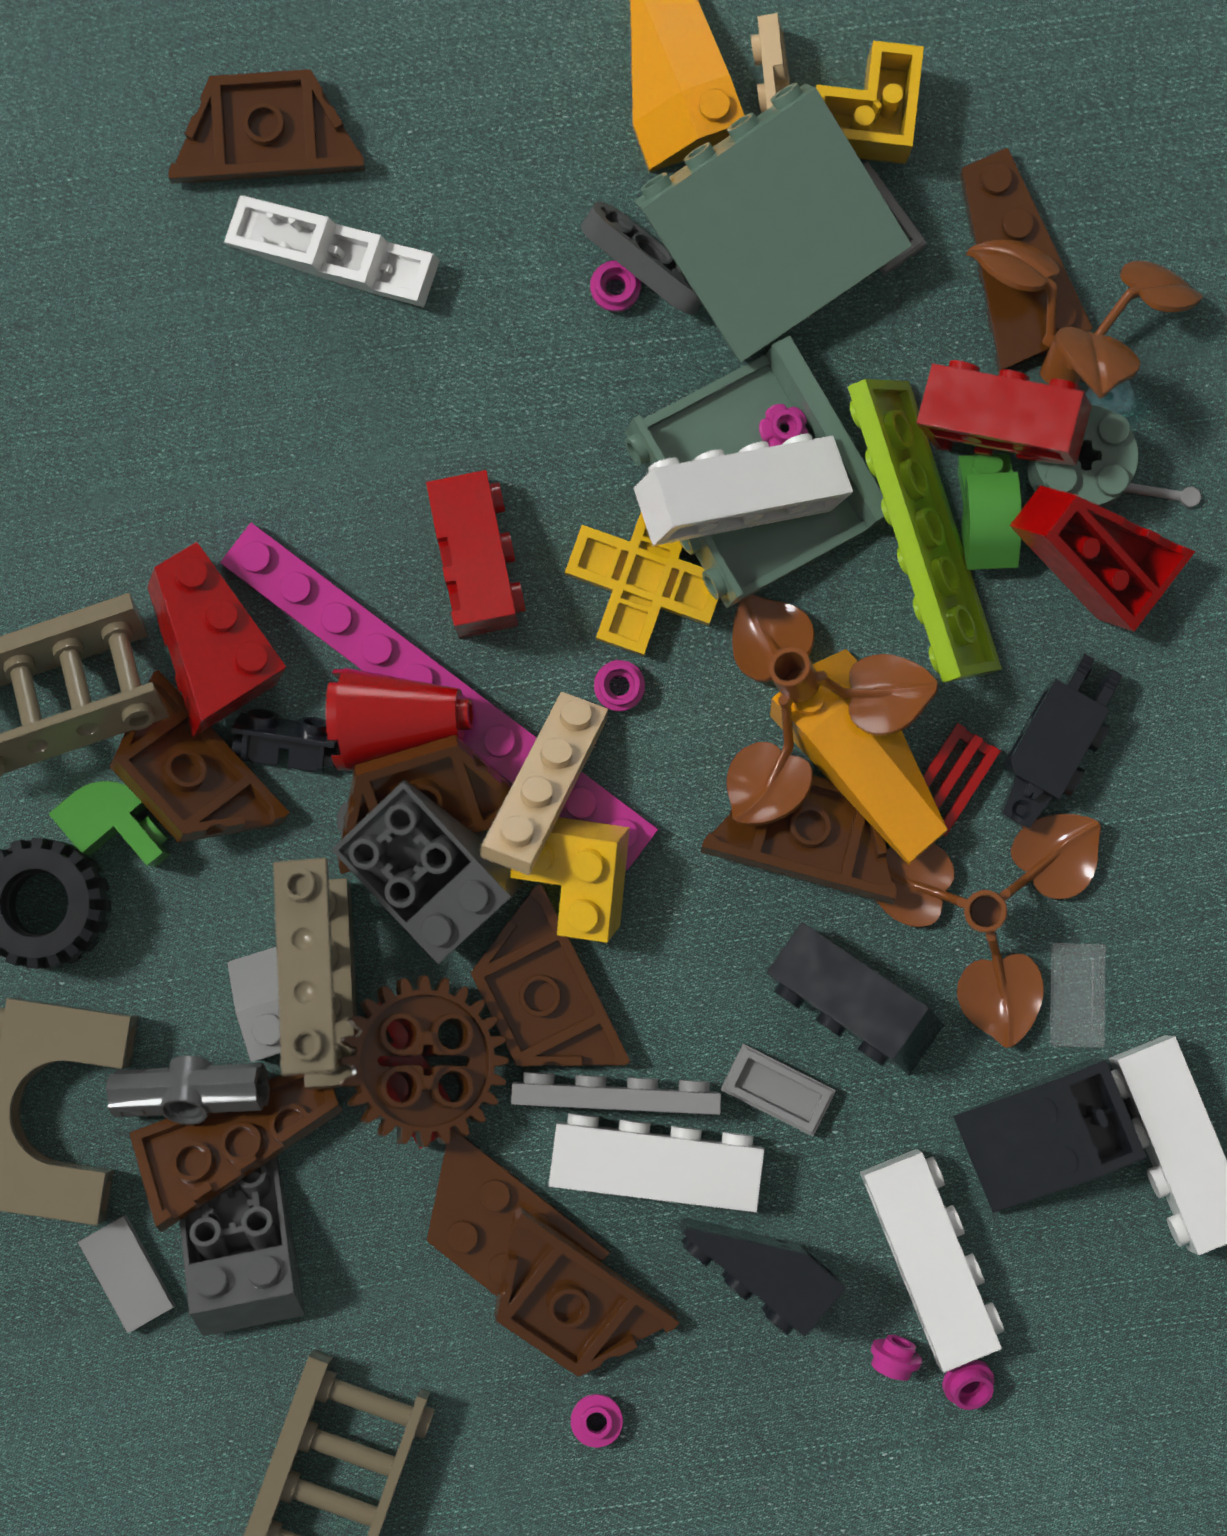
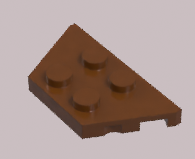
(264, 130)
(442, 771)
(190, 781)
(817, 843)
(544, 994)
(477, 1212)
(570, 1300)

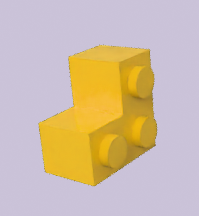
(882, 115)
(591, 869)

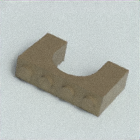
(31, 1039)

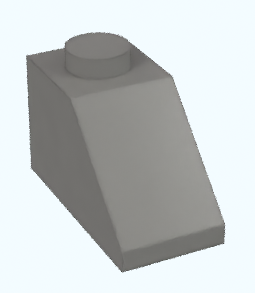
(257, 1002)

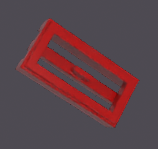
(974, 744)

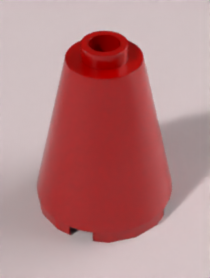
(389, 714)

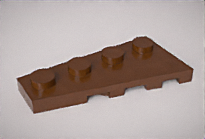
(1003, 210)
(197, 1162)

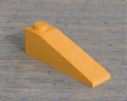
(677, 82)
(868, 769)

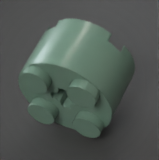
(1113, 456)

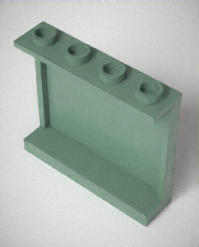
(773, 219)
(728, 419)

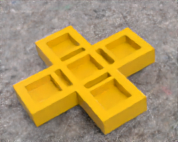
(641, 584)

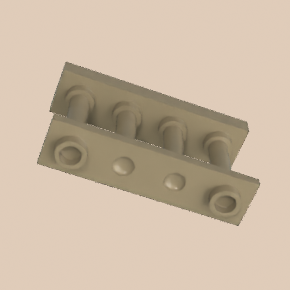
(64, 644)
(314, 971)
(303, 1434)

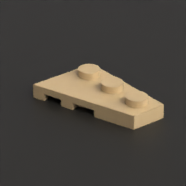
(770, 52)

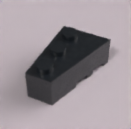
(854, 1000)

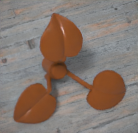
(1073, 352)
(774, 644)
(1006, 992)

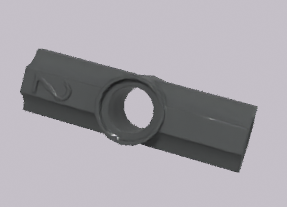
(188, 1090)

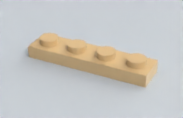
(544, 783)

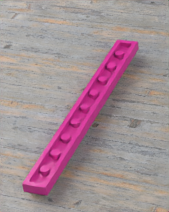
(383, 651)

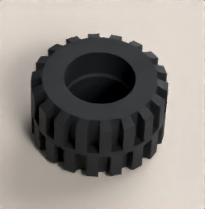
(85, 903)

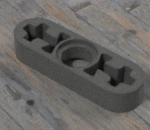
(639, 255)

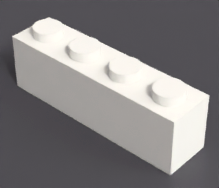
(742, 488)
(1178, 1139)
(655, 1164)
(931, 1259)

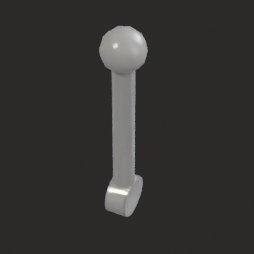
(1188, 497)

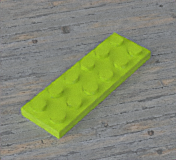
(924, 529)

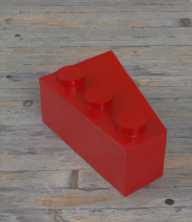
(1004, 413)
(475, 553)
(1100, 555)
(211, 639)

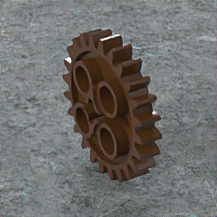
(423, 1107)

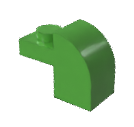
(989, 506)
(100, 812)

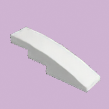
(331, 250)

